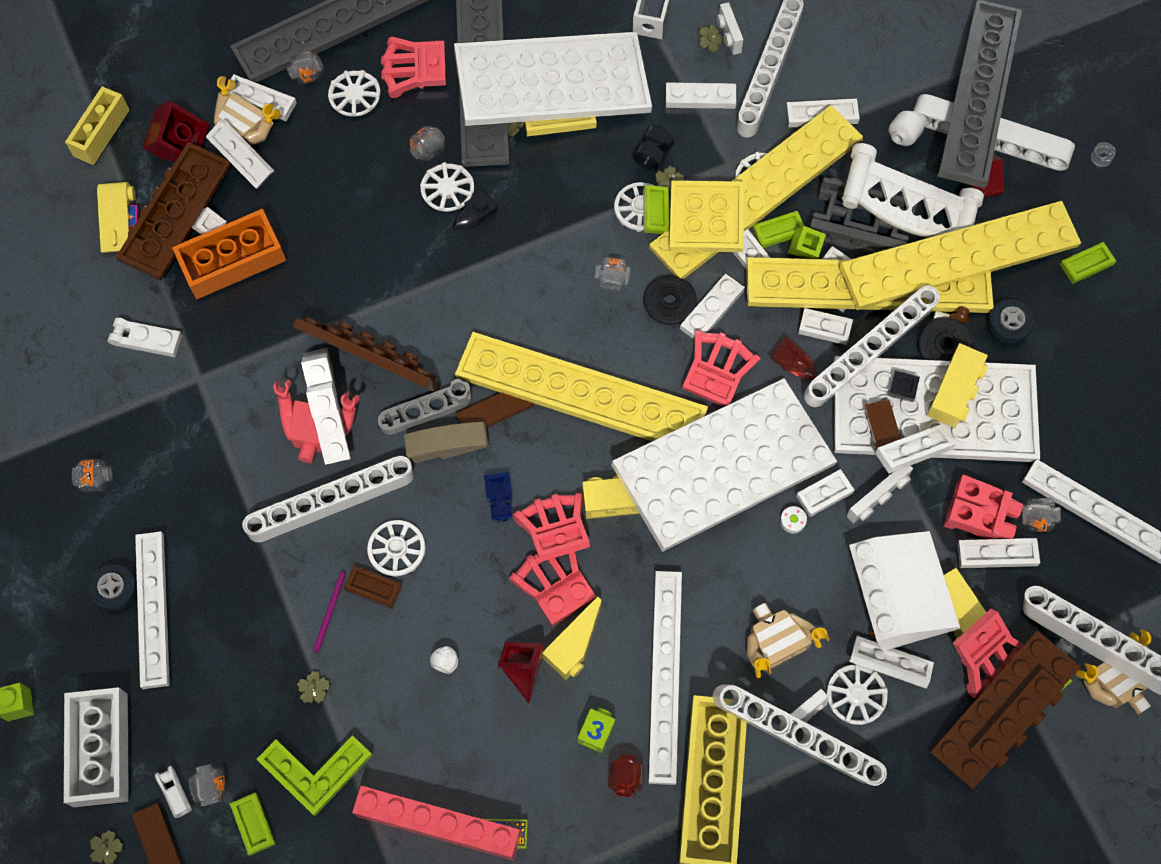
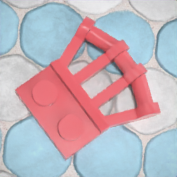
(428, 69)
(713, 382)
(559, 537)
(561, 598)
(979, 644)

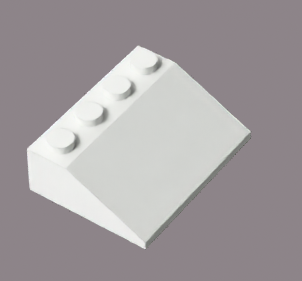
(904, 588)

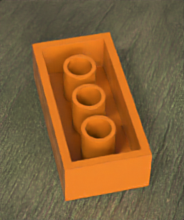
(229, 254)

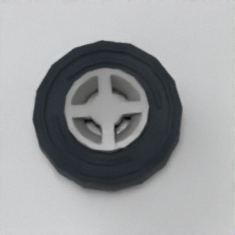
(1010, 312)
(105, 582)

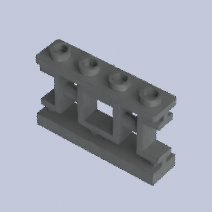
(854, 234)

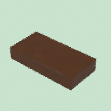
(882, 423)
(373, 587)

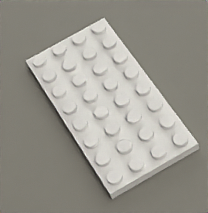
(551, 78)
(999, 422)
(723, 464)

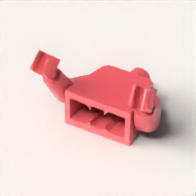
(300, 425)

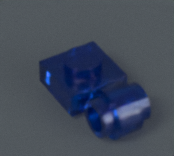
(498, 490)

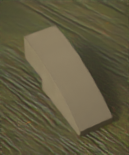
(445, 441)

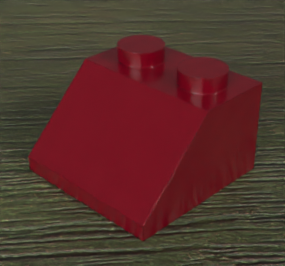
(172, 130)

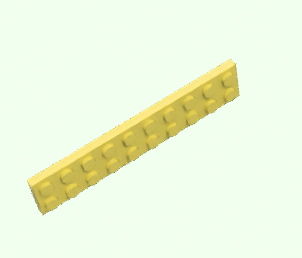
(775, 179)
(959, 254)
(822, 285)
(574, 389)

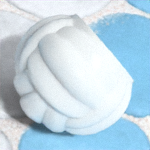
(444, 660)

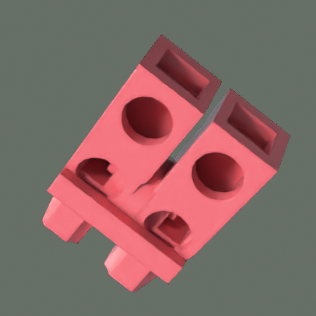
(982, 509)

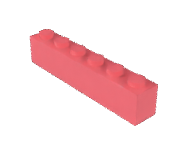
(437, 823)

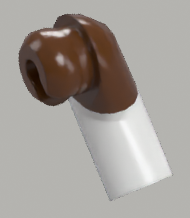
(960, 315)

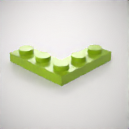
(319, 789)

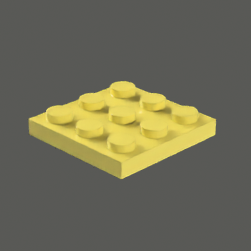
(707, 216)

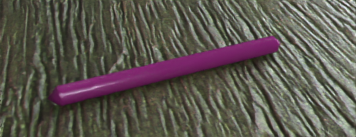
(330, 609)

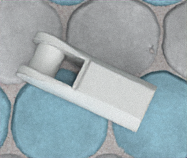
(175, 795)

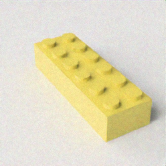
(712, 785)

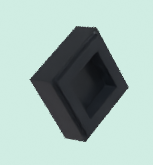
(904, 386)

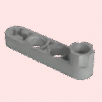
(423, 404)

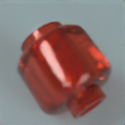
(625, 776)

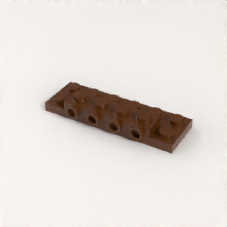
(173, 210)
(365, 348)
(1006, 710)

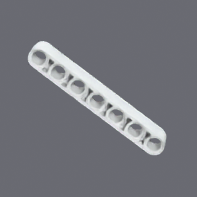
(780, 36)
(1011, 137)
(877, 336)
(316, 497)
(1092, 640)
(812, 736)

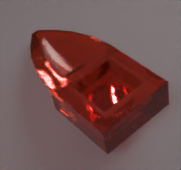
(793, 360)

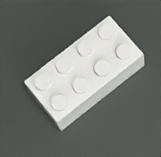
(95, 747)

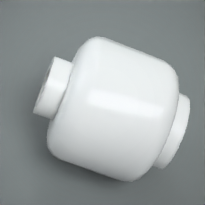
(906, 128)

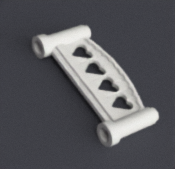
(866, 173)

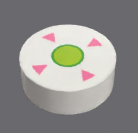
(793, 519)

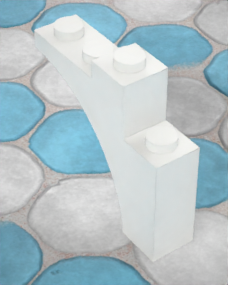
(324, 405)

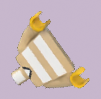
(242, 116)
(779, 638)
(1112, 686)

